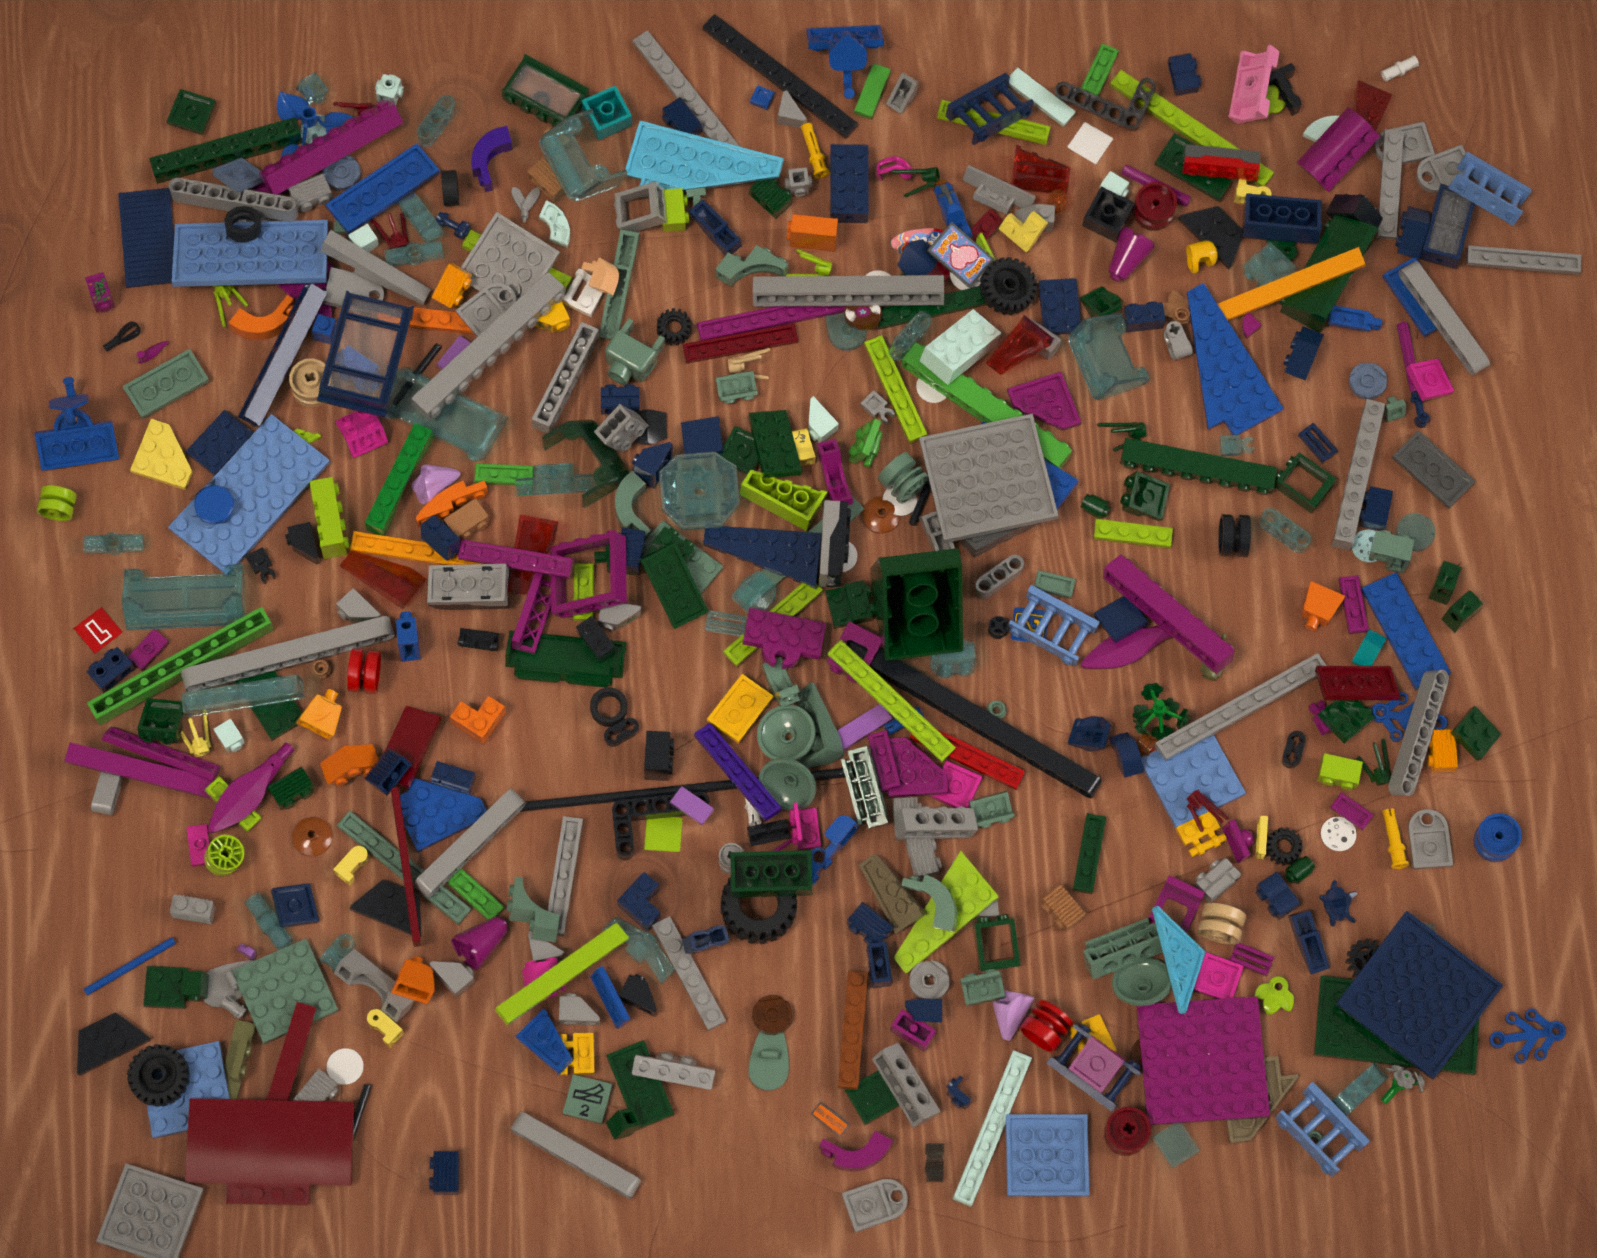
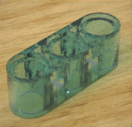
(440, 113)
(421, 218)
(913, 329)
(1288, 539)
(1360, 1089)

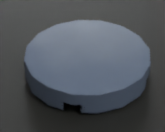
(342, 173)
(1368, 381)

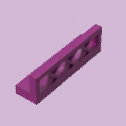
(525, 617)

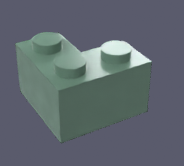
(1392, 549)

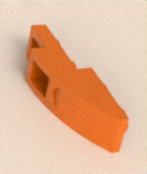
(455, 495)

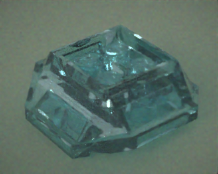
(699, 472)

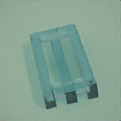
(708, 627)

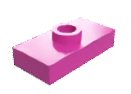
(198, 843)

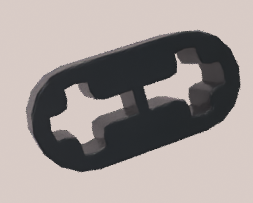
(623, 736)
(1297, 751)

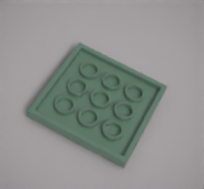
(280, 981)

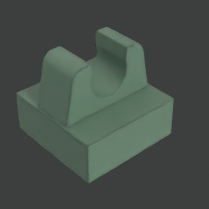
(696, 194)
(1394, 409)

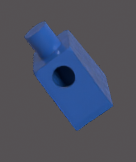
(408, 637)

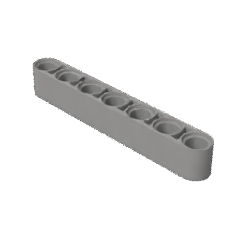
(224, 199)
(1444, 318)
(1418, 733)
(469, 843)
(575, 1155)

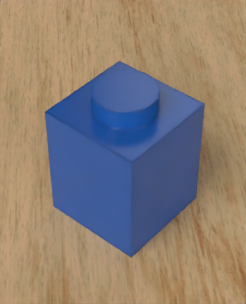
(324, 329)

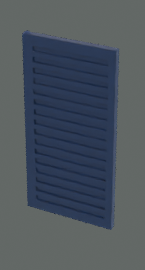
(147, 237)

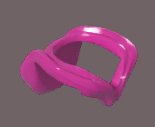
(900, 164)

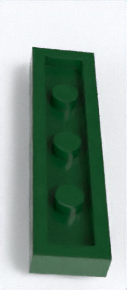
(1089, 853)

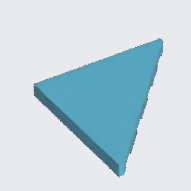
(1181, 956)

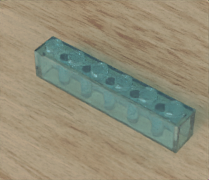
(242, 695)

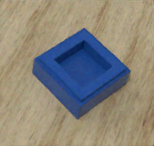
(762, 97)

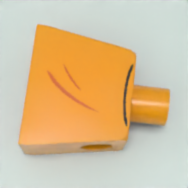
(321, 715)

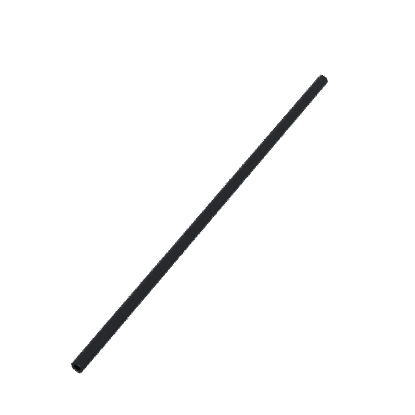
(659, 791)

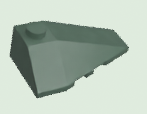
(827, 741)

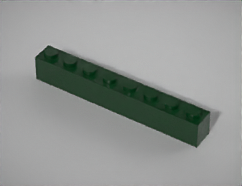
(1198, 465)

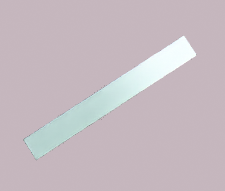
(992, 1128)

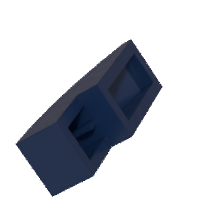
(715, 228)
(1309, 941)

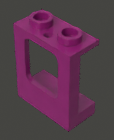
(862, 637)
(1183, 894)

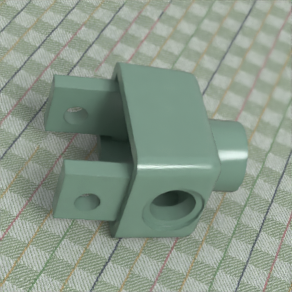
(630, 357)

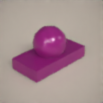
(1238, 840)

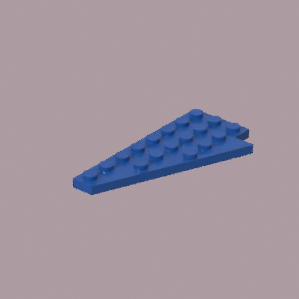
(1228, 376)

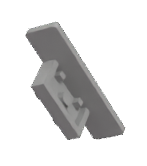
(996, 192)
(674, 1069)

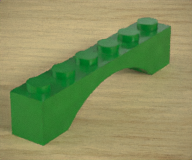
(395, 484)

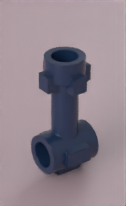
(461, 229)
(1422, 417)

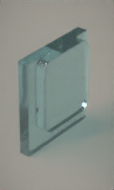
(1176, 1144)

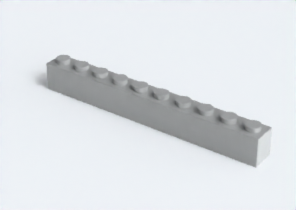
(848, 290)
(488, 346)

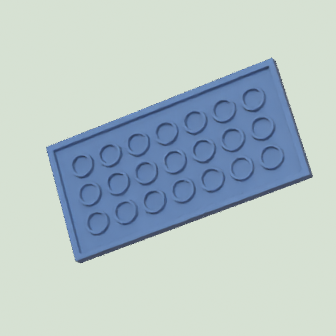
(279, 255)
(264, 483)

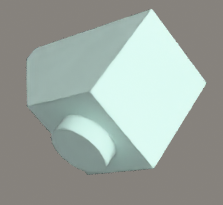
(821, 423)

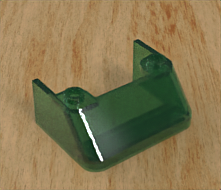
(612, 467)

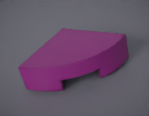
(1250, 325)

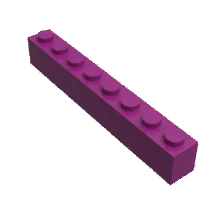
(330, 147)
(1168, 614)

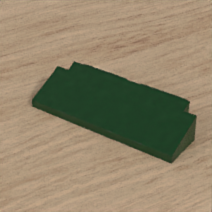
(565, 660)

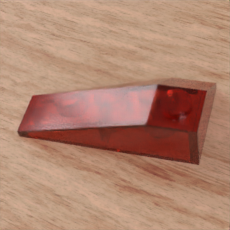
(532, 535)
(387, 578)

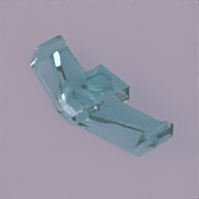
(645, 947)

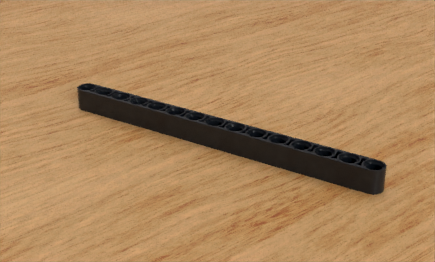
(982, 722)

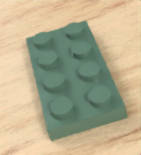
(166, 384)
(701, 566)

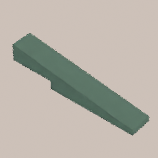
(615, 303)

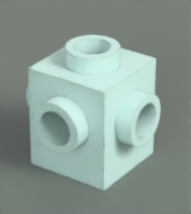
(389, 88)

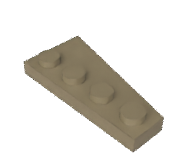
(893, 898)

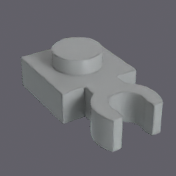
(875, 405)

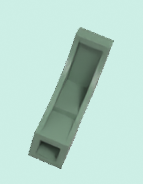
(759, 260)
(522, 909)

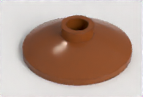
(877, 522)
(316, 845)

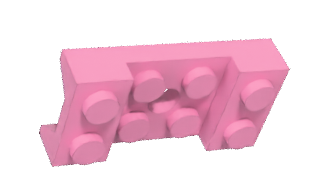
(1249, 100)

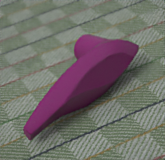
(151, 352)

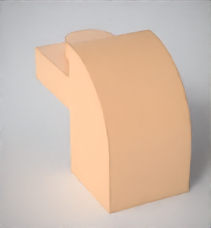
(604, 276)

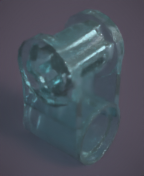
(336, 952)

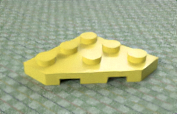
(162, 457)

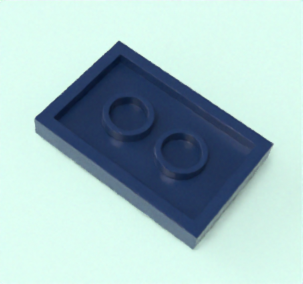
(1059, 305)
(219, 442)

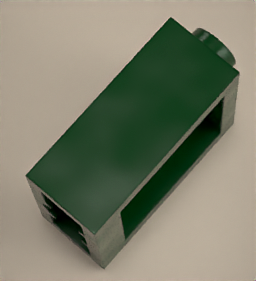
(1313, 469)
(983, 922)

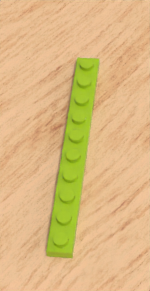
(1180, 120)

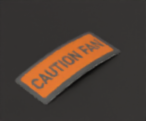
(830, 1119)

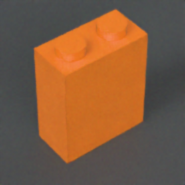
(812, 232)

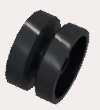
(1234, 535)

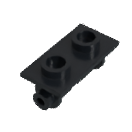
(478, 639)
(768, 832)

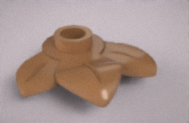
(1176, 306)

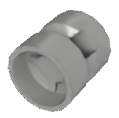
(725, 856)

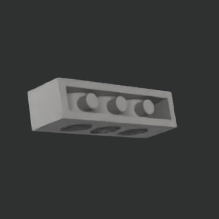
(962, 827)
(906, 1085)

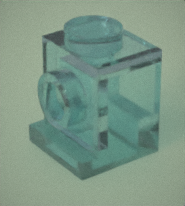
(312, 89)

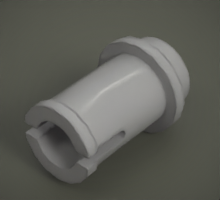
(233, 1007)

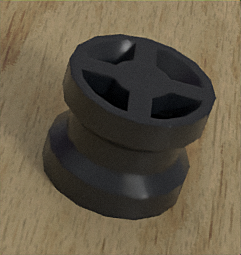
(998, 623)

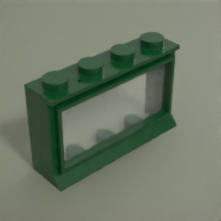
(544, 92)

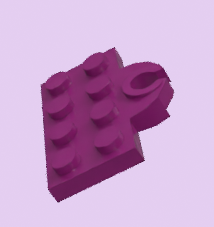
(783, 636)

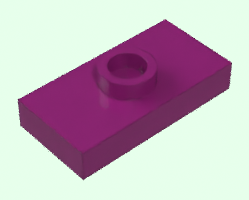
(148, 649)

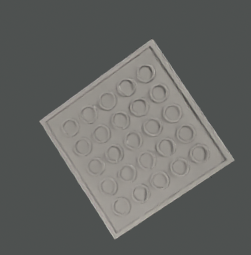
(988, 478)

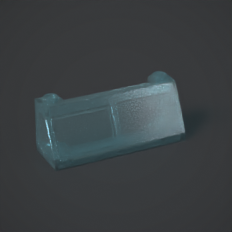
(461, 423)
(183, 599)

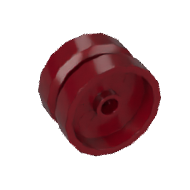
(1155, 206)
(1132, 1120)

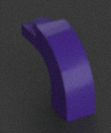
(486, 148)

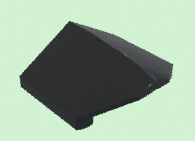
(657, 427)

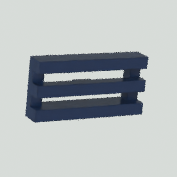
(1311, 446)

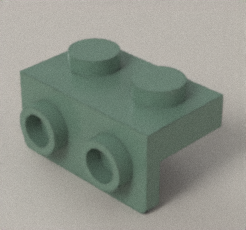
(736, 386)
(992, 809)
(983, 987)

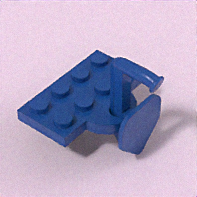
(845, 48)
(74, 440)

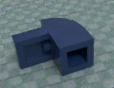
(1127, 754)

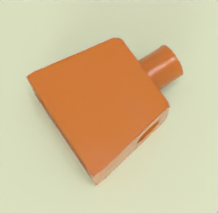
(1320, 605)
(415, 981)

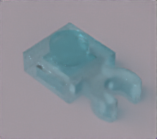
(1232, 445)

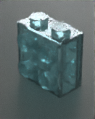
(955, 663)

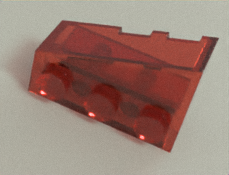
(1370, 103)
(1038, 174)
(1018, 345)

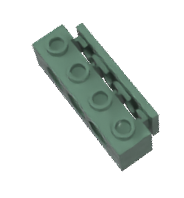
(869, 787)
(1113, 941)

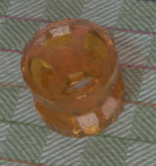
(1146, 744)

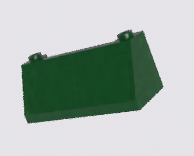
(1315, 304)

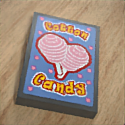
(960, 255)

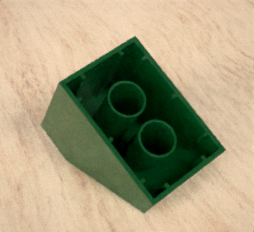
(919, 603)

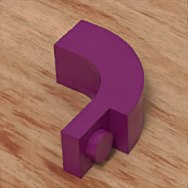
(833, 472)
(859, 1159)

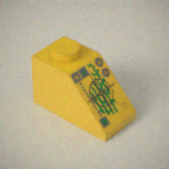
(555, 320)

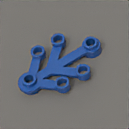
(1402, 716)
(1530, 1034)

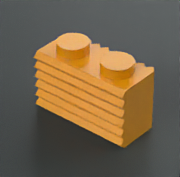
(452, 286)
(1442, 752)

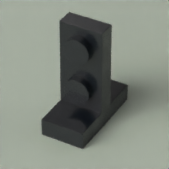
(1279, 78)

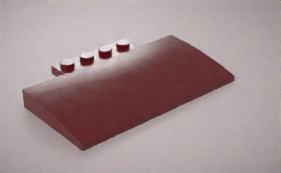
(270, 1147)

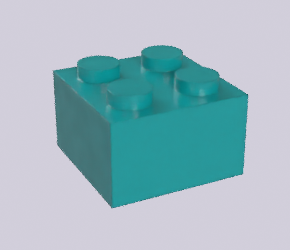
(609, 112)

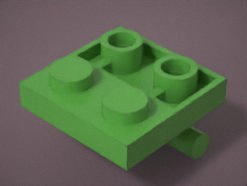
(866, 444)

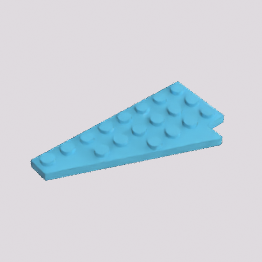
(693, 162)

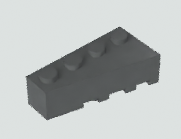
(984, 543)

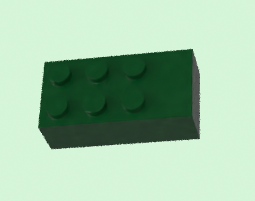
(771, 873)

